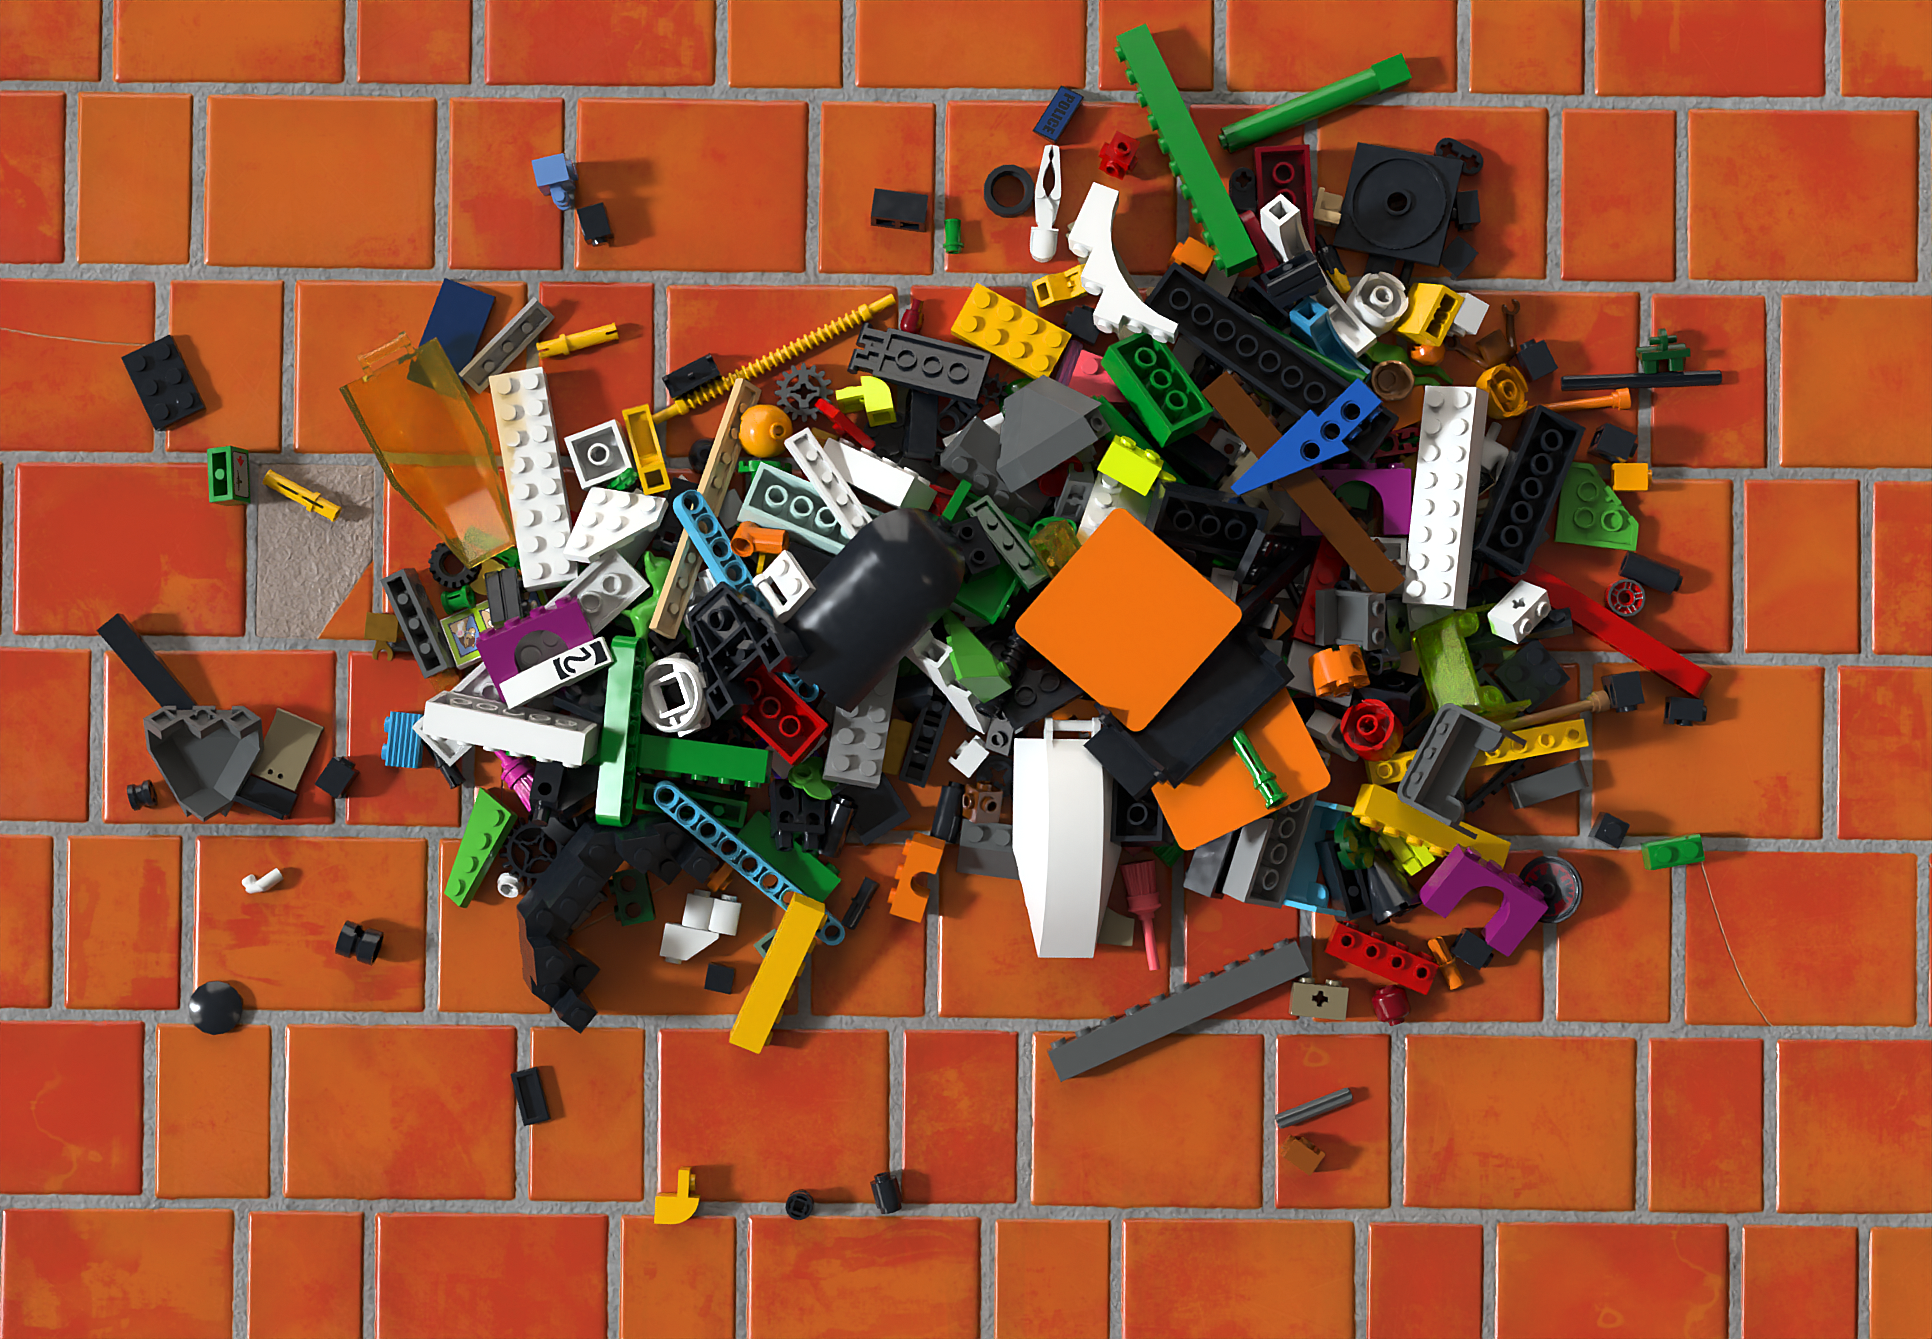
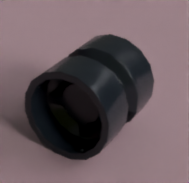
(359, 943)

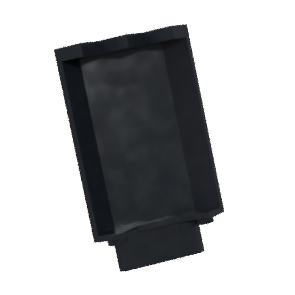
(1196, 720)

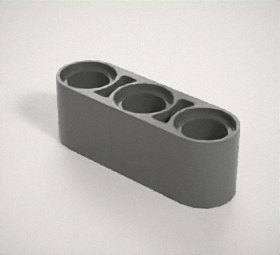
(1547, 784)

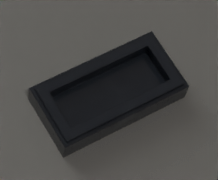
(530, 1096)

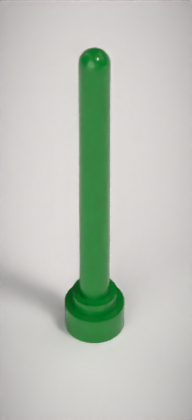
(1348, 375)

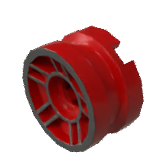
(1635, 600)

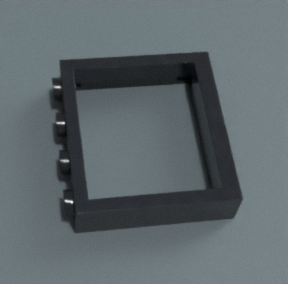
(1494, 783)

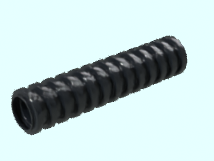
(1012, 656)

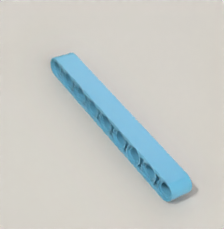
(719, 565)
(738, 854)

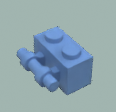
(555, 177)

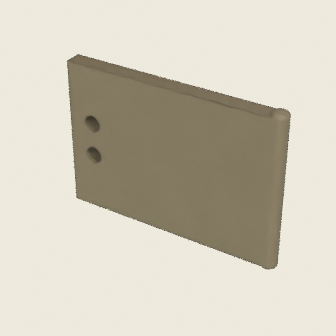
(287, 749)

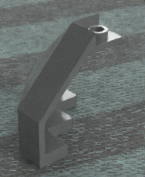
(1044, 428)
(204, 754)

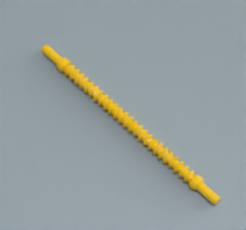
(864, 313)

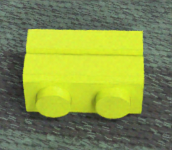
(1407, 857)

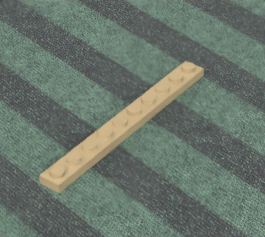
(713, 489)

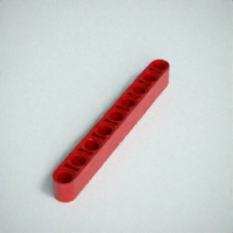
(1617, 632)

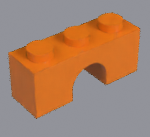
(922, 856)

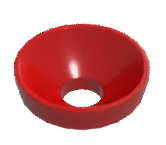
(1054, 480)

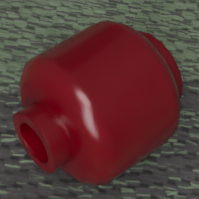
(1391, 1004)

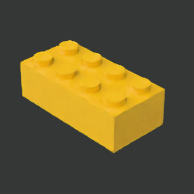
(1010, 333)

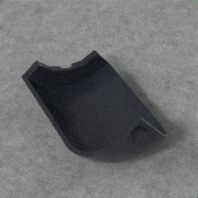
(877, 602)

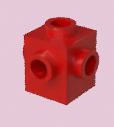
(1119, 155)

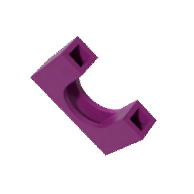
(1391, 484)
(499, 645)
(1466, 871)

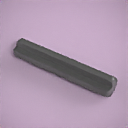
(1314, 1108)

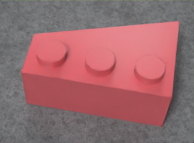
(1092, 379)

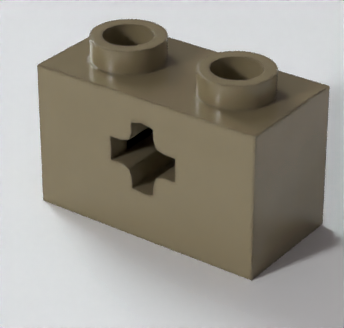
(1332, 1007)

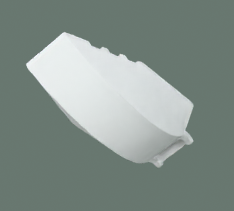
(1063, 838)

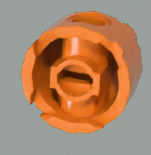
(1338, 671)

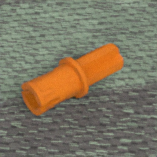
(1446, 962)

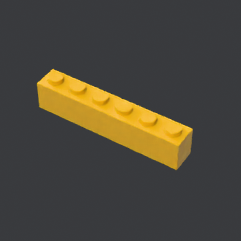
(1384, 809)
(777, 973)

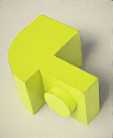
(872, 396)

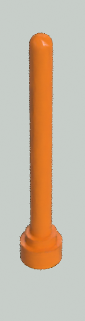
(1618, 399)

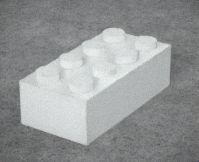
(879, 476)

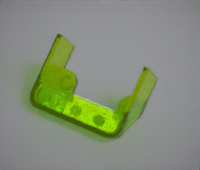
(1450, 670)

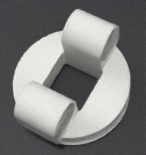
(686, 718)

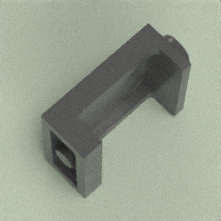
(1350, 618)

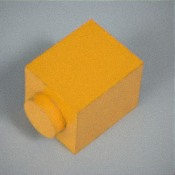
(1630, 477)

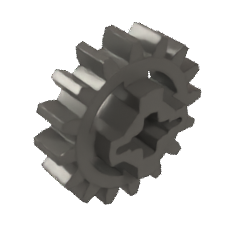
(790, 392)

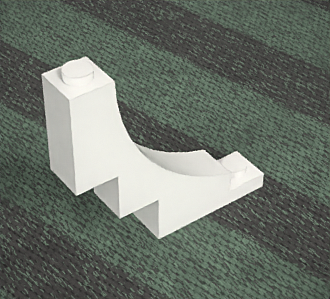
(934, 660)

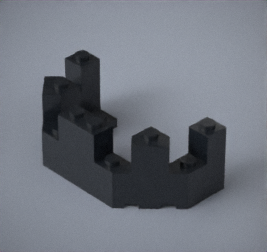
(570, 883)

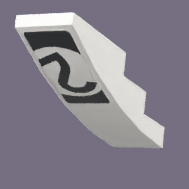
(556, 672)

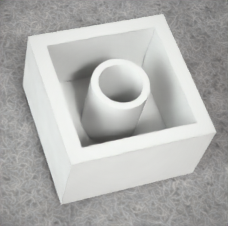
(600, 454)

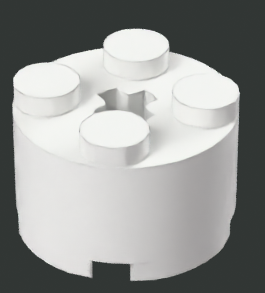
(1378, 301)

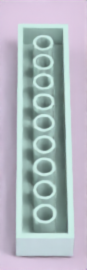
(794, 505)

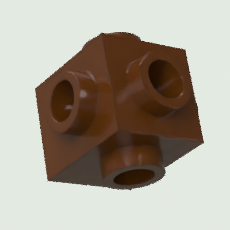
(982, 802)

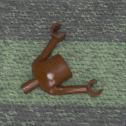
(1494, 346)

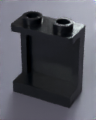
(877, 809)

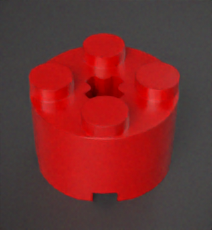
(1372, 730)

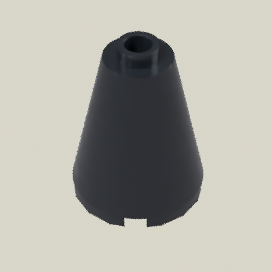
(1388, 890)

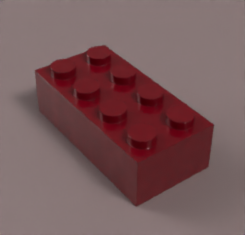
(1286, 172)

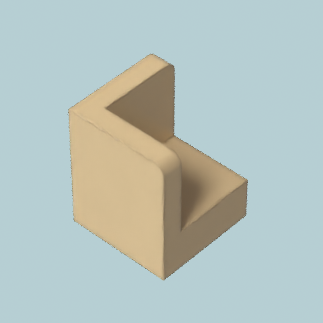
(1327, 208)

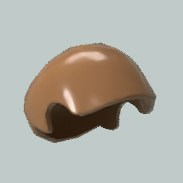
(1392, 380)

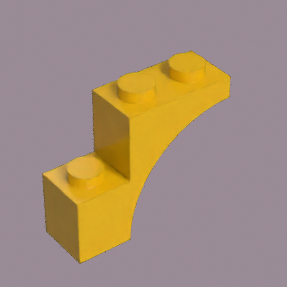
(646, 449)

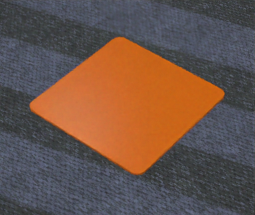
(1128, 619)
(1221, 790)

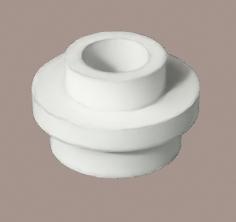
(509, 885)

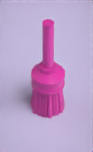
(518, 775)

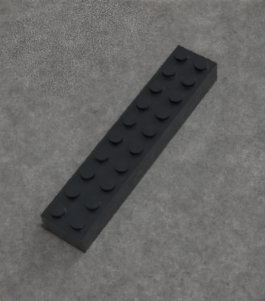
(1261, 356)

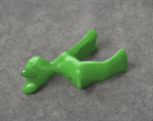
(641, 615)

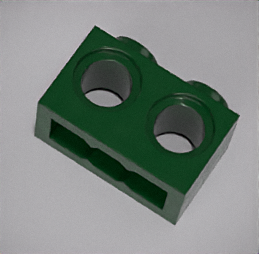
(640, 894)

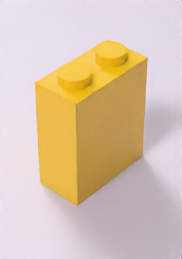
(1428, 314)

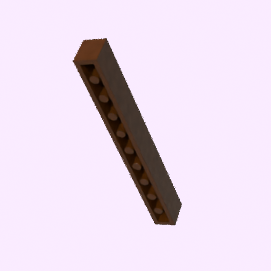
(1305, 487)

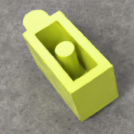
(1133, 465)

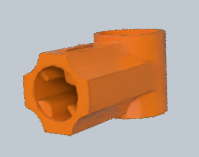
(752, 538)

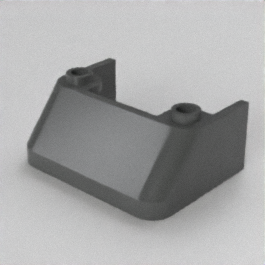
(1445, 760)

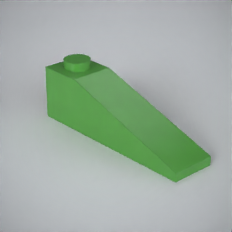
(974, 662)

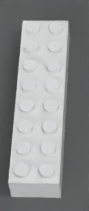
(534, 477)
(1445, 497)

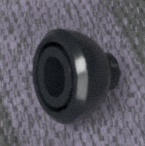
(700, 453)

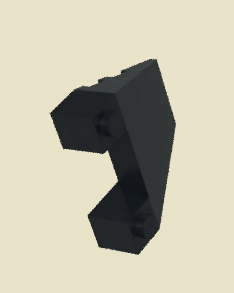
(733, 643)

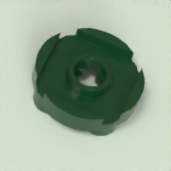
(1356, 843)

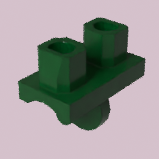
(1674, 353)

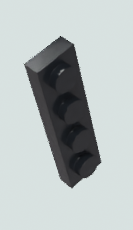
(1555, 624)

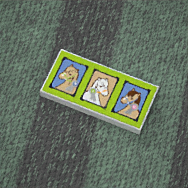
(464, 628)

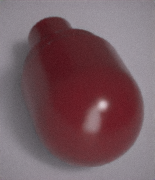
(913, 318)

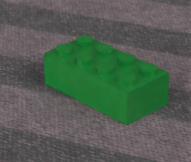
(1157, 387)

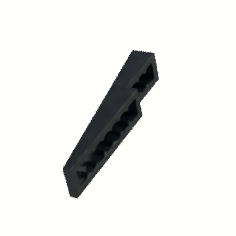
(145, 663)

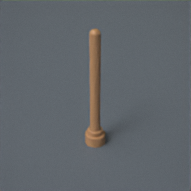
(1596, 702)

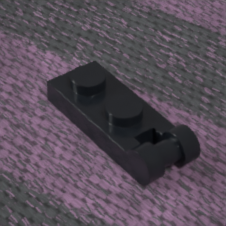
(670, 521)

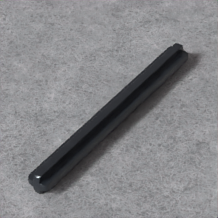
(1641, 380)

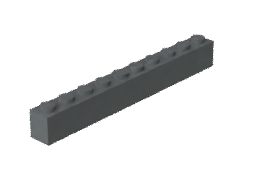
(1178, 1009)

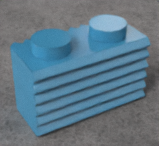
(403, 744)

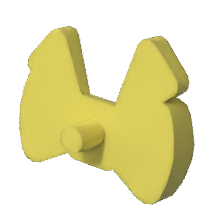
(487, 566)

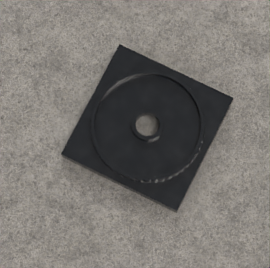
(1421, 227)
(1033, 692)

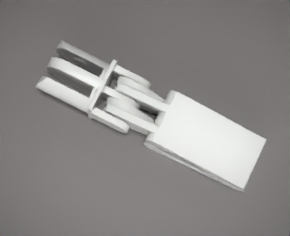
(1044, 238)

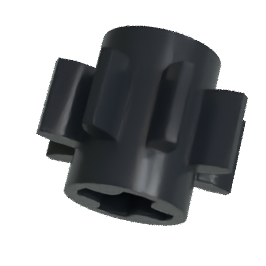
(988, 382)

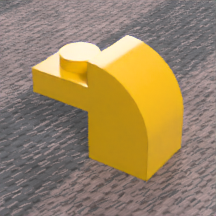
(1059, 287)
(679, 1206)

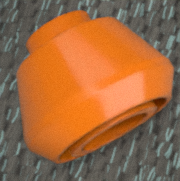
(1428, 354)

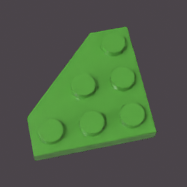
(1592, 512)

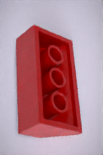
(782, 717)

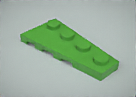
(481, 842)

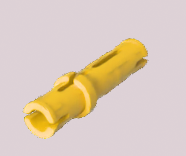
(580, 340)
(328, 510)

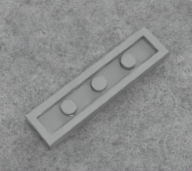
(506, 345)

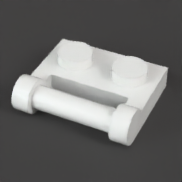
(791, 582)

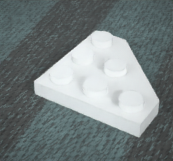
(611, 521)

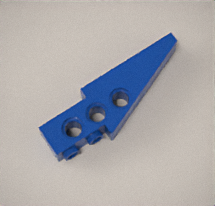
(1289, 452)

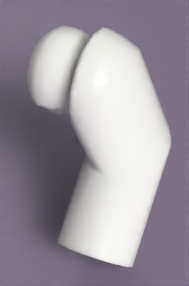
(262, 884)

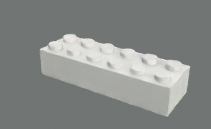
(520, 731)

